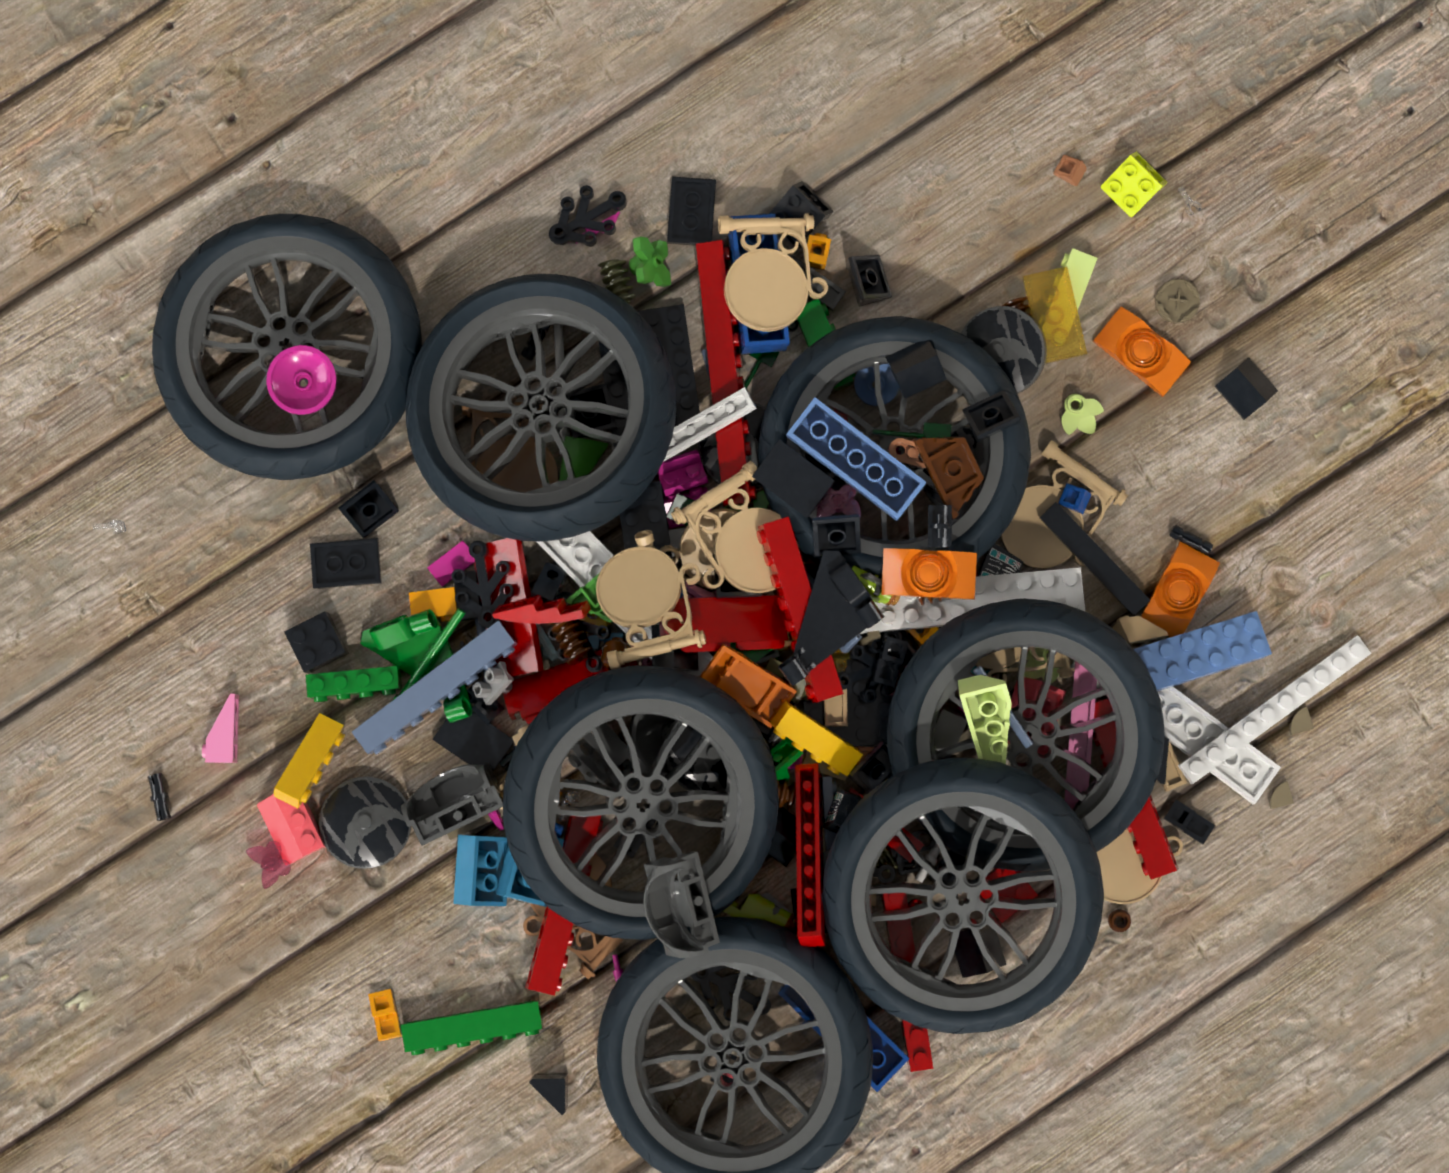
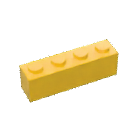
(816, 739)
(309, 760)

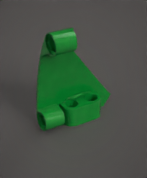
(407, 642)

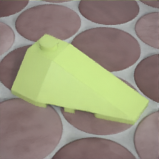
(988, 715)

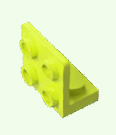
(1133, 184)

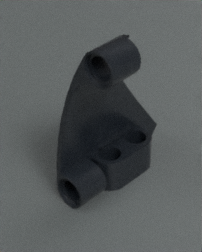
(834, 615)

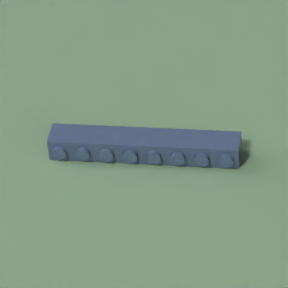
(434, 688)

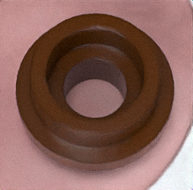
(1126, 920)

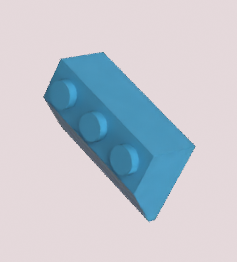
(479, 870)
(513, 884)

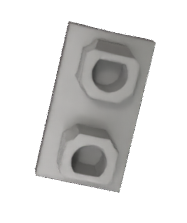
(495, 682)

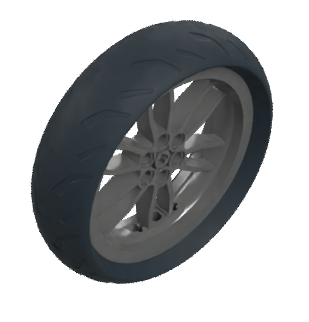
(513, 309)

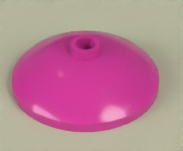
(290, 369)

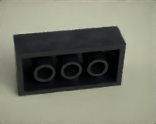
(646, 514)

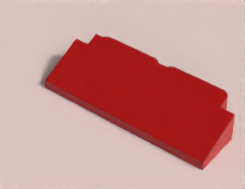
(748, 621)
(527, 653)
(536, 691)

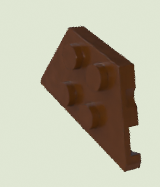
(950, 468)

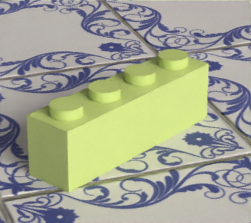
(1080, 269)

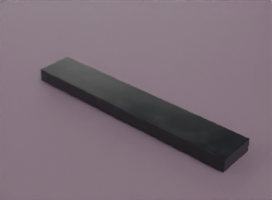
(1094, 559)

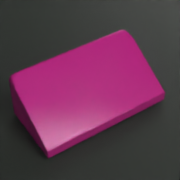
(454, 559)

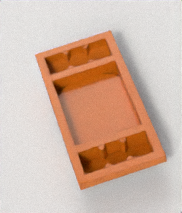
(1142, 351)
(929, 573)
(1180, 590)
(752, 686)

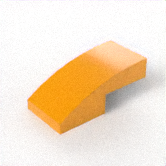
(385, 1015)

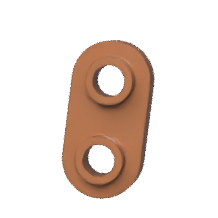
(910, 453)

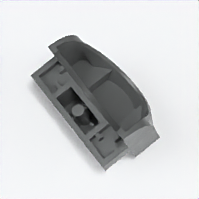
(590, 762)
(452, 801)
(679, 903)

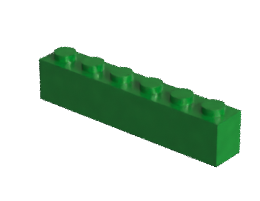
(472, 1026)

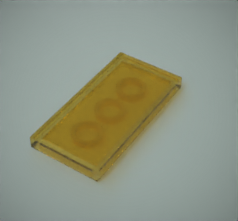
(1056, 312)

